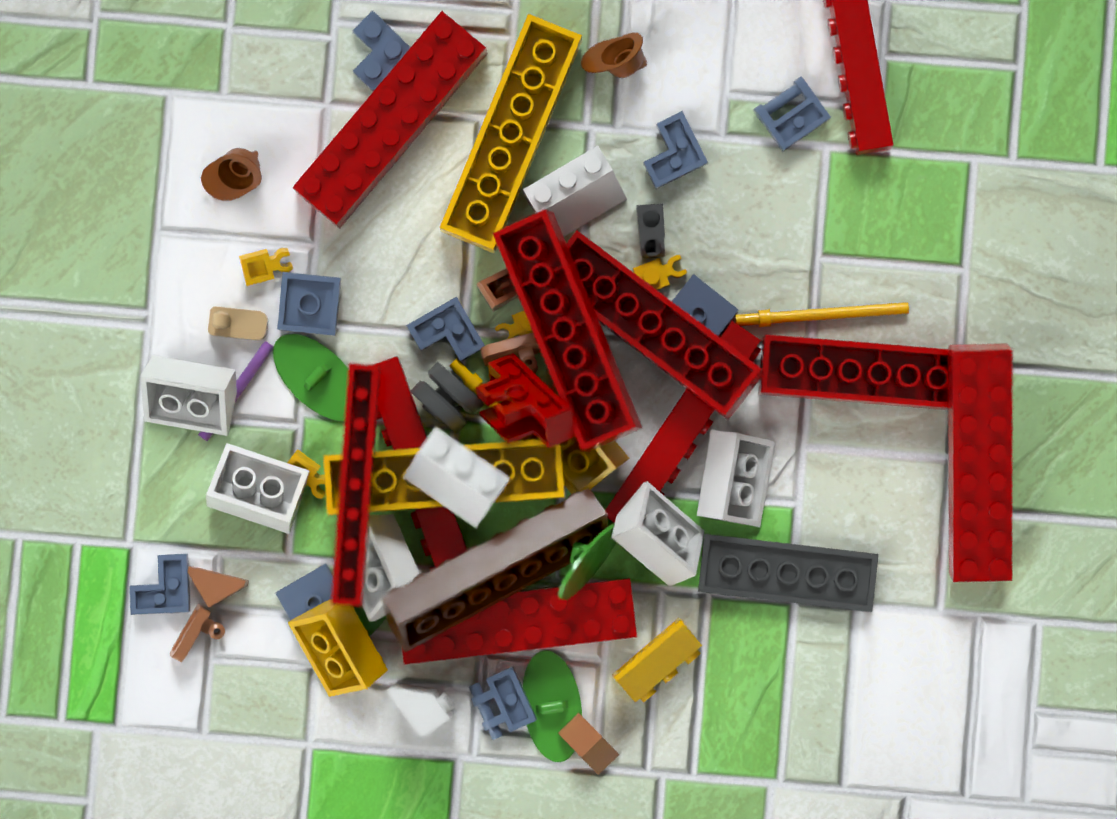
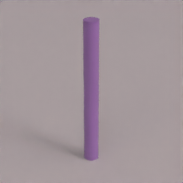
(247, 375)

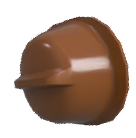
(618, 56)
(232, 174)

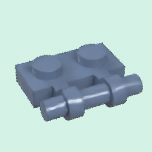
(510, 698)

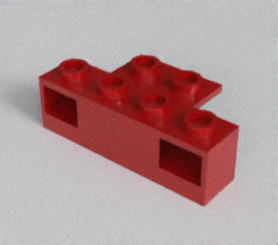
(526, 404)

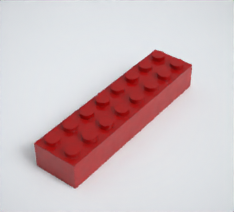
(390, 119)
(567, 330)
(663, 330)
(854, 372)
(980, 461)
(536, 622)

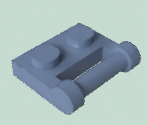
(796, 122)

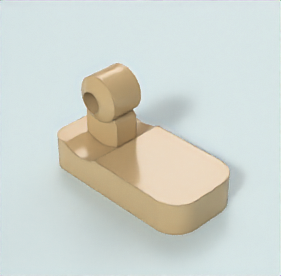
(237, 323)

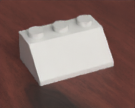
(577, 191)
(188, 395)
(456, 477)
(735, 478)
(257, 488)
(659, 535)
(388, 563)
(422, 707)

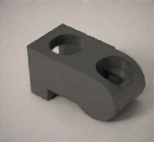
(651, 230)

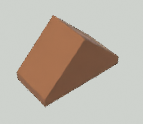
(498, 289)
(215, 586)
(588, 743)

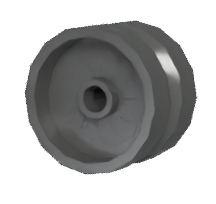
(446, 398)

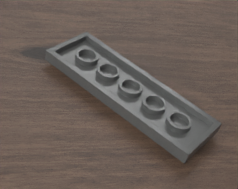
(788, 572)

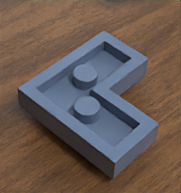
(385, 46)
(682, 154)
(450, 322)
(171, 593)

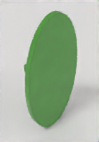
(312, 374)
(586, 562)
(554, 701)

